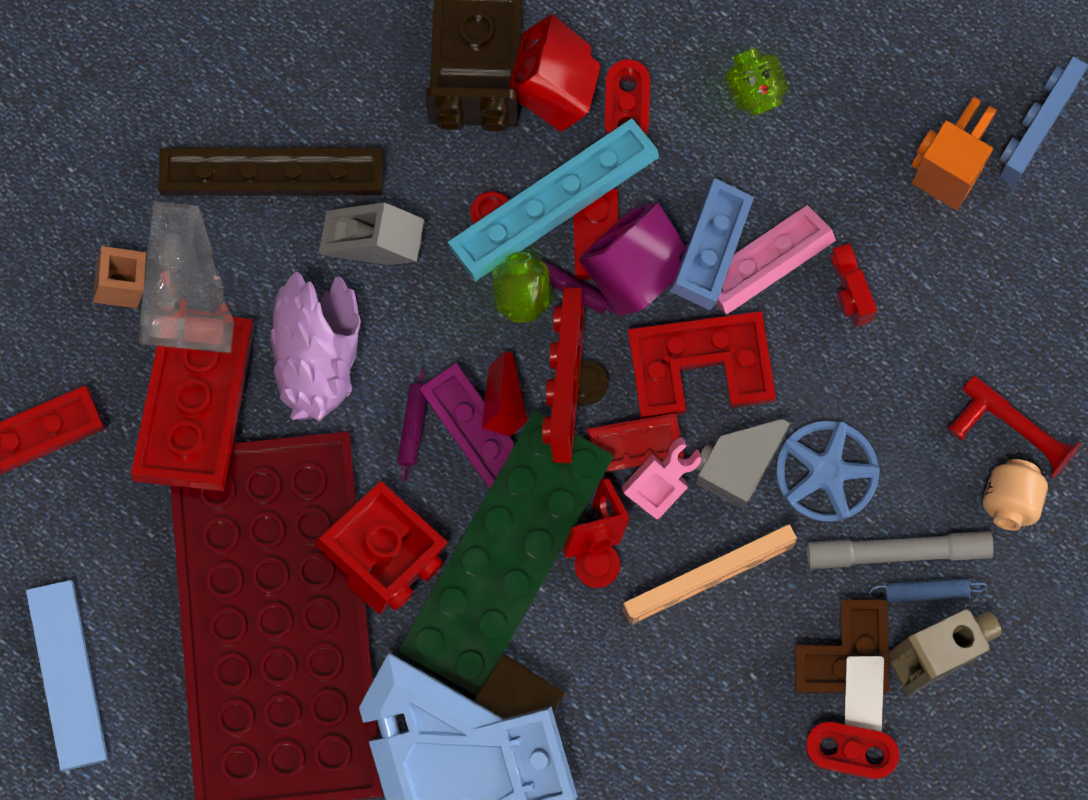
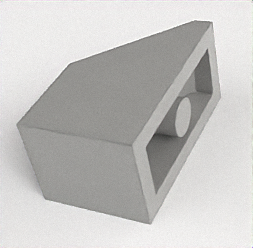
(372, 234)
(740, 461)

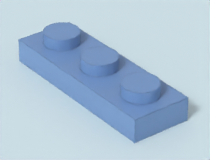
(1040, 120)
(712, 244)

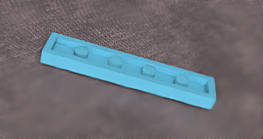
(553, 199)

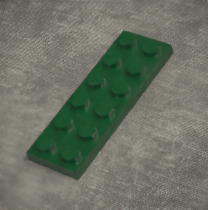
(504, 558)

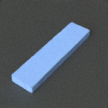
(67, 675)

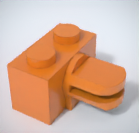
(952, 158)

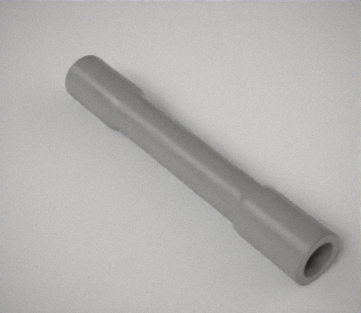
(848, 553)

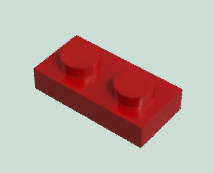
(592, 224)

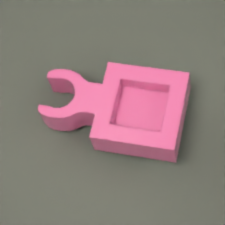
(660, 483)

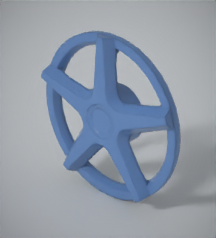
(828, 470)

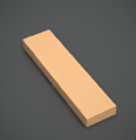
(709, 574)

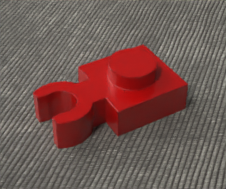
(855, 295)

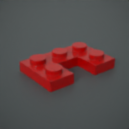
(729, 341)

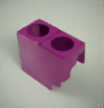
(635, 258)

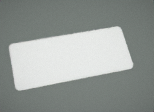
(864, 692)

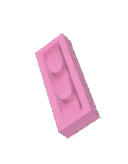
(773, 257)

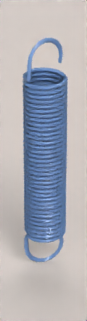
(928, 590)

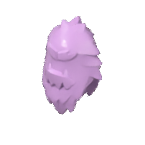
(314, 346)

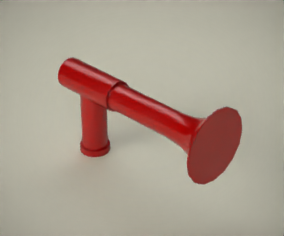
(987, 399)

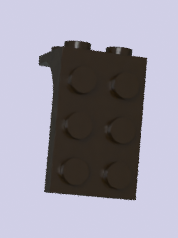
(473, 64)

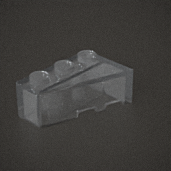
(181, 286)

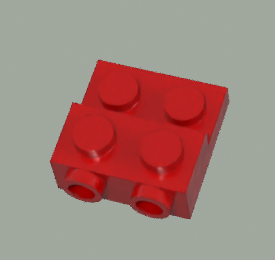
(383, 548)

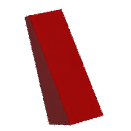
(503, 403)

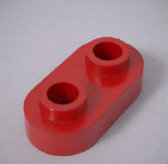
(624, 105)
(851, 750)

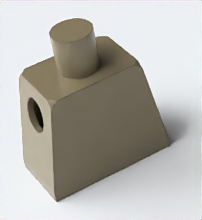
(942, 649)

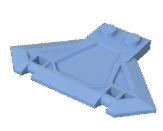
(457, 745)

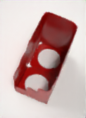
(555, 76)

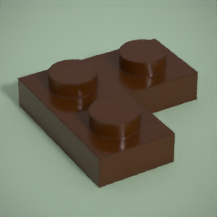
(861, 634)

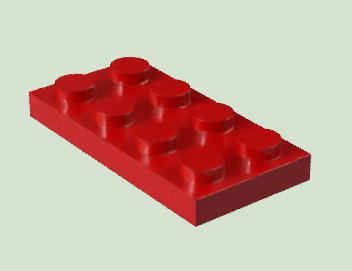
(192, 414)

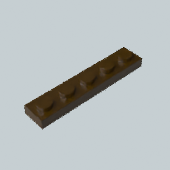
(271, 172)

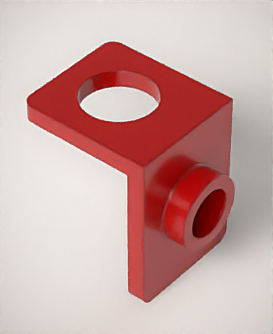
(603, 533)

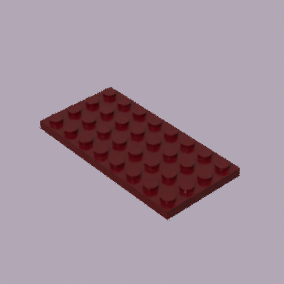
(273, 628)

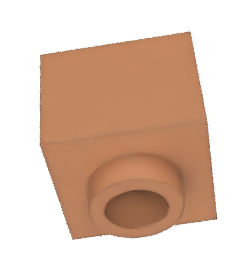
(119, 277)

